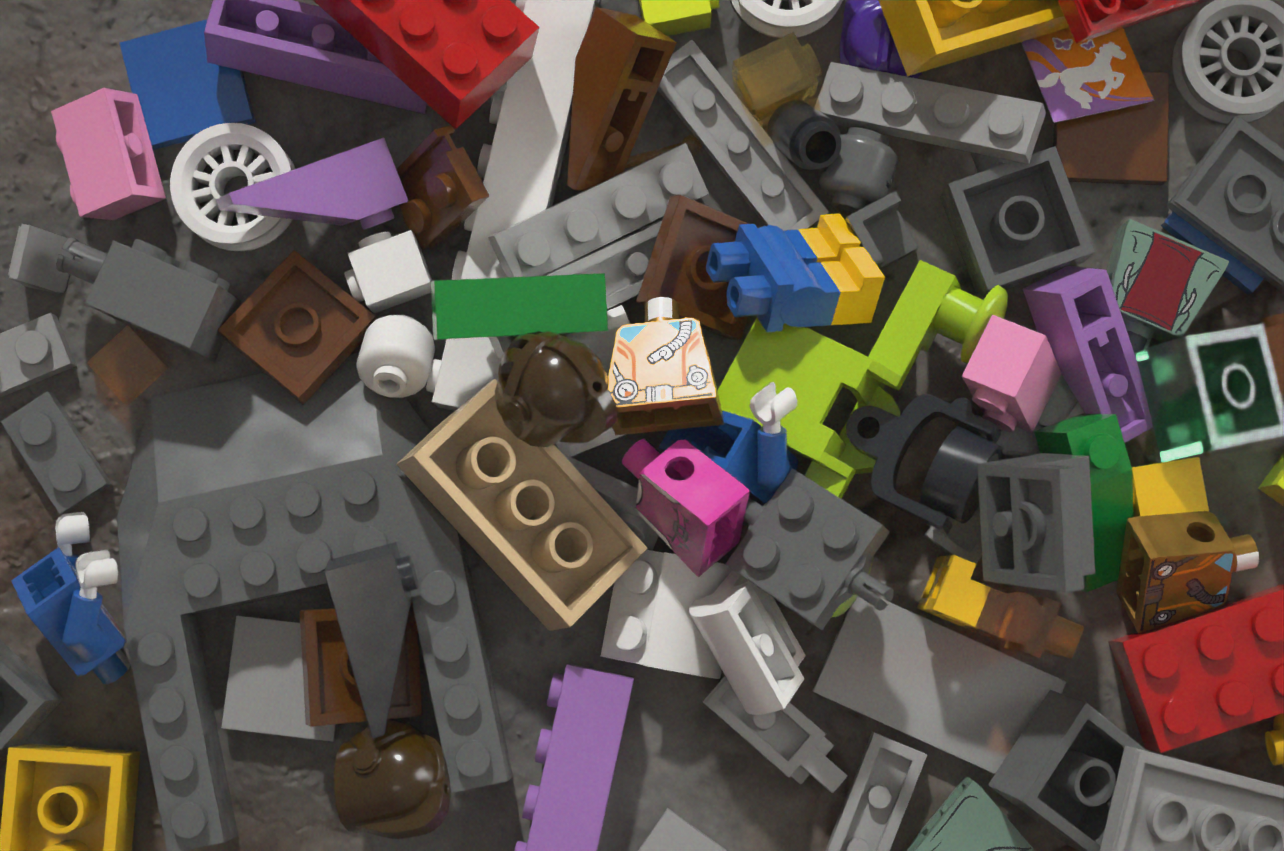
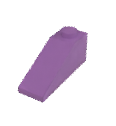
(331, 191)
(1091, 344)

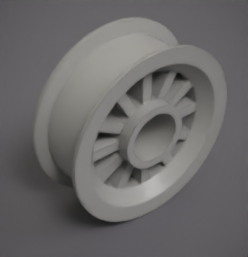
(1192, 80)

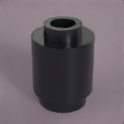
(804, 135)

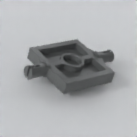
(810, 550)

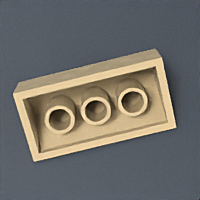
(523, 511)

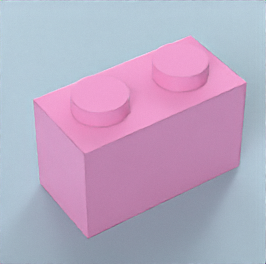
(108, 154)
(1012, 375)

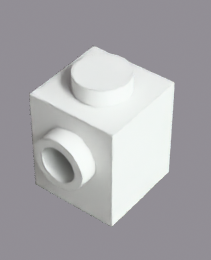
(388, 271)

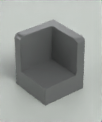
(883, 231)

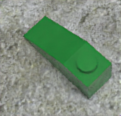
(1111, 484)

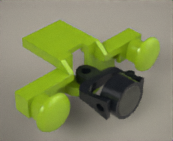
(820, 367)

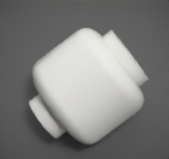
(396, 356)

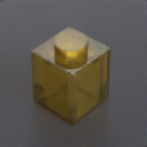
(776, 75)

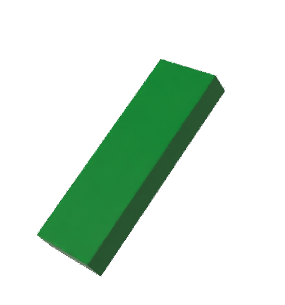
(518, 306)

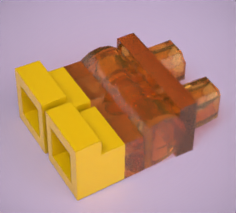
(1011, 616)

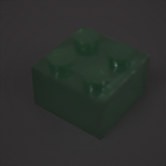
(1211, 392)

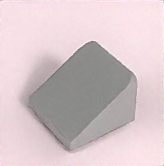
(36, 259)

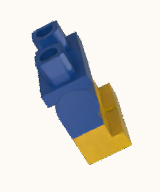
(798, 275)

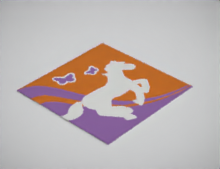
(1087, 74)

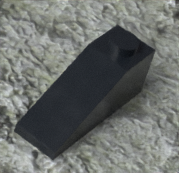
(372, 610)

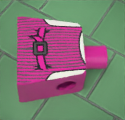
(688, 501)

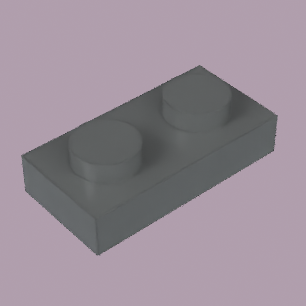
(56, 453)

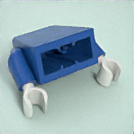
(746, 449)
(67, 608)

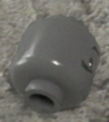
(861, 170)

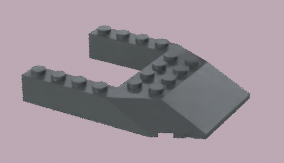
(247, 503)

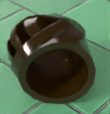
(553, 391)
(392, 782)

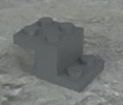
(1036, 520)

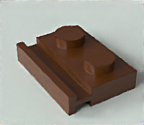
(439, 188)

